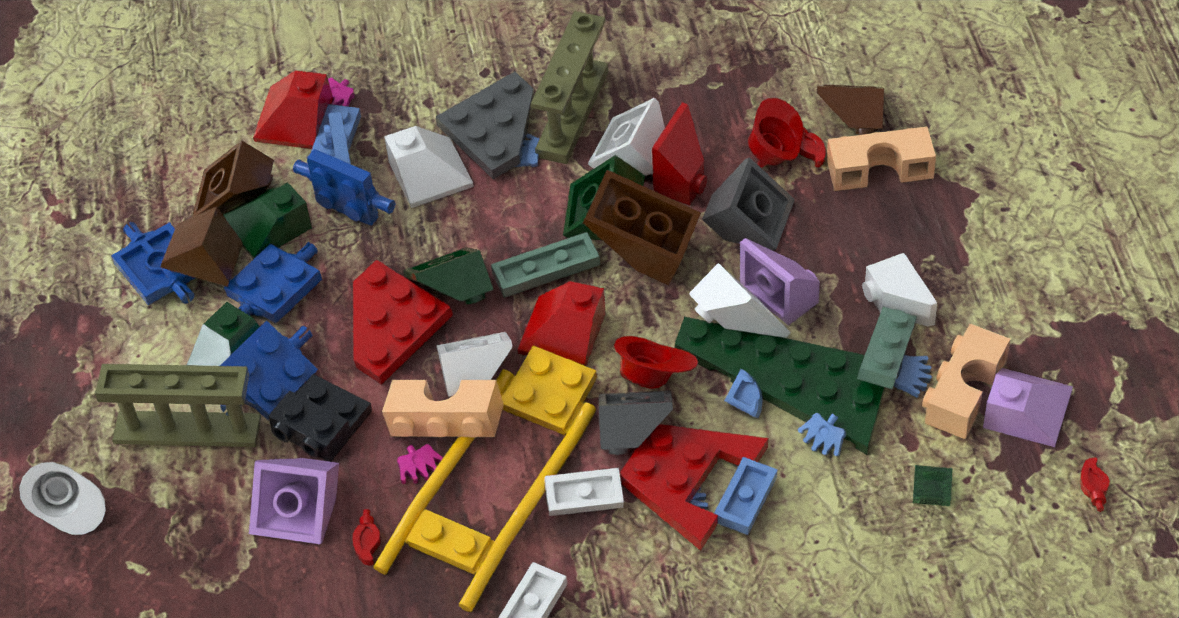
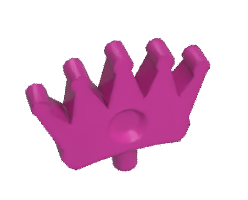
(341, 93)
(418, 462)

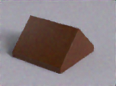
(204, 248)

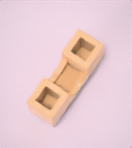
(905, 150)
(975, 357)
(468, 413)

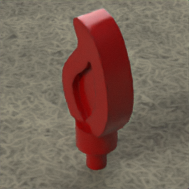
(812, 148)
(1094, 483)
(366, 538)

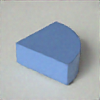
(745, 394)

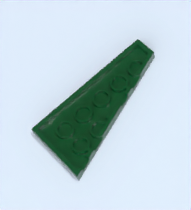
(791, 374)

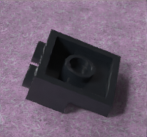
(319, 417)

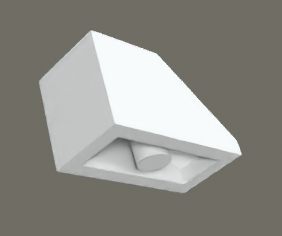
(898, 286)

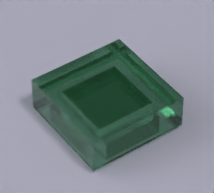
(932, 485)

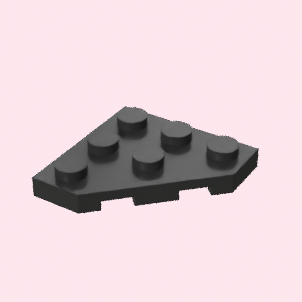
(492, 124)

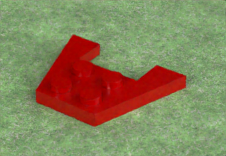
(674, 465)

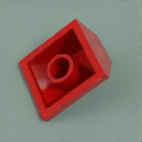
(294, 110)
(679, 159)
(566, 322)

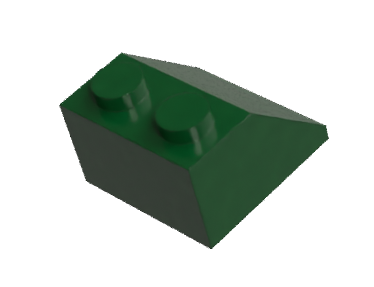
(584, 190)

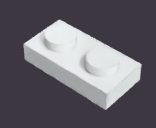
(584, 491)
(535, 593)

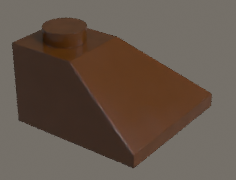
(855, 105)
(234, 178)

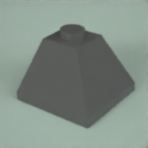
(749, 207)
(630, 418)

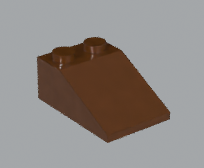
(641, 226)

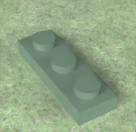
(545, 264)
(887, 347)

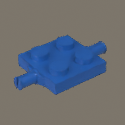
(343, 187)
(142, 262)
(274, 282)
(273, 366)

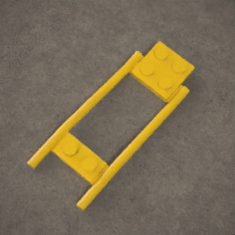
(544, 391)

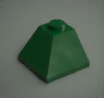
(270, 218)
(455, 274)
(222, 336)

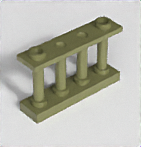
(570, 87)
(179, 385)

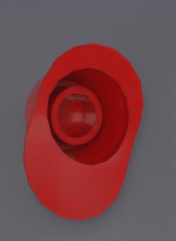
(775, 133)
(651, 363)

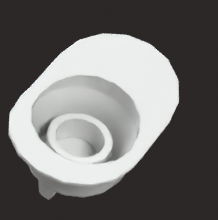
(62, 498)

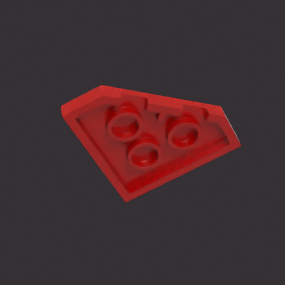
(391, 320)

